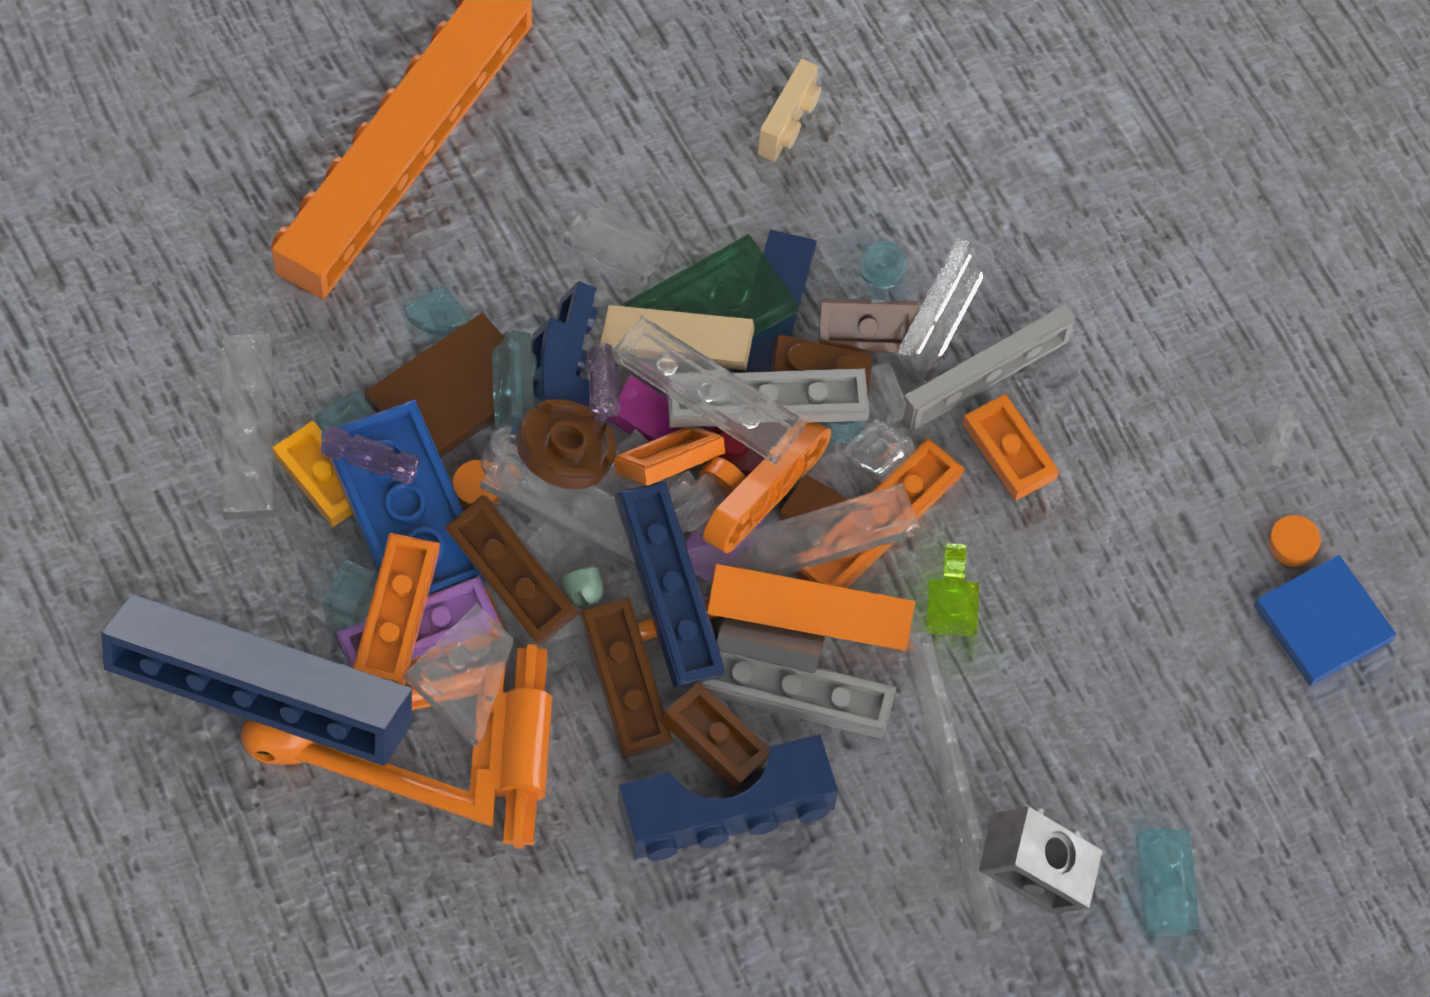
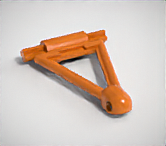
(505, 763)

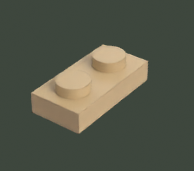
(782, 122)

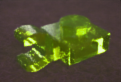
(952, 601)

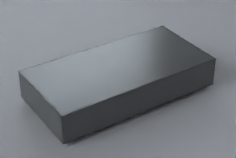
(771, 644)

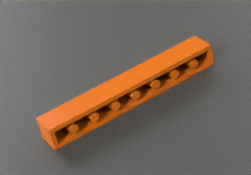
(398, 142)

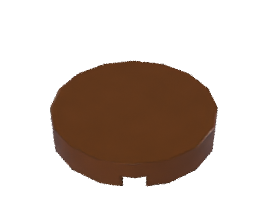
(565, 444)

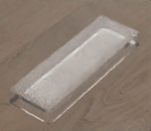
(941, 312)

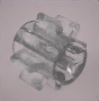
(695, 500)

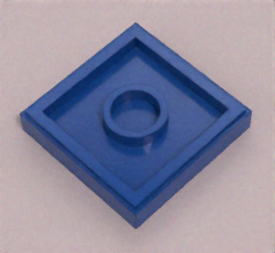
(1325, 620)

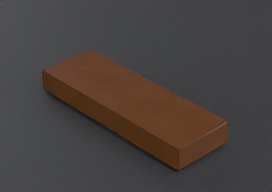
(512, 570)
(625, 677)

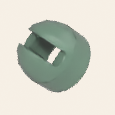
(583, 587)

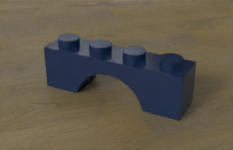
(668, 817)

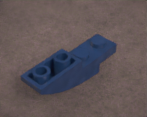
(560, 350)

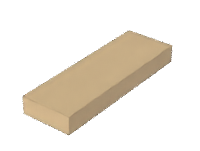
(716, 337)

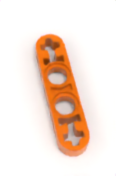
(764, 489)

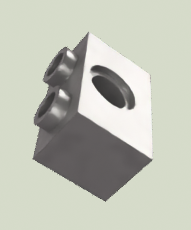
(1040, 859)

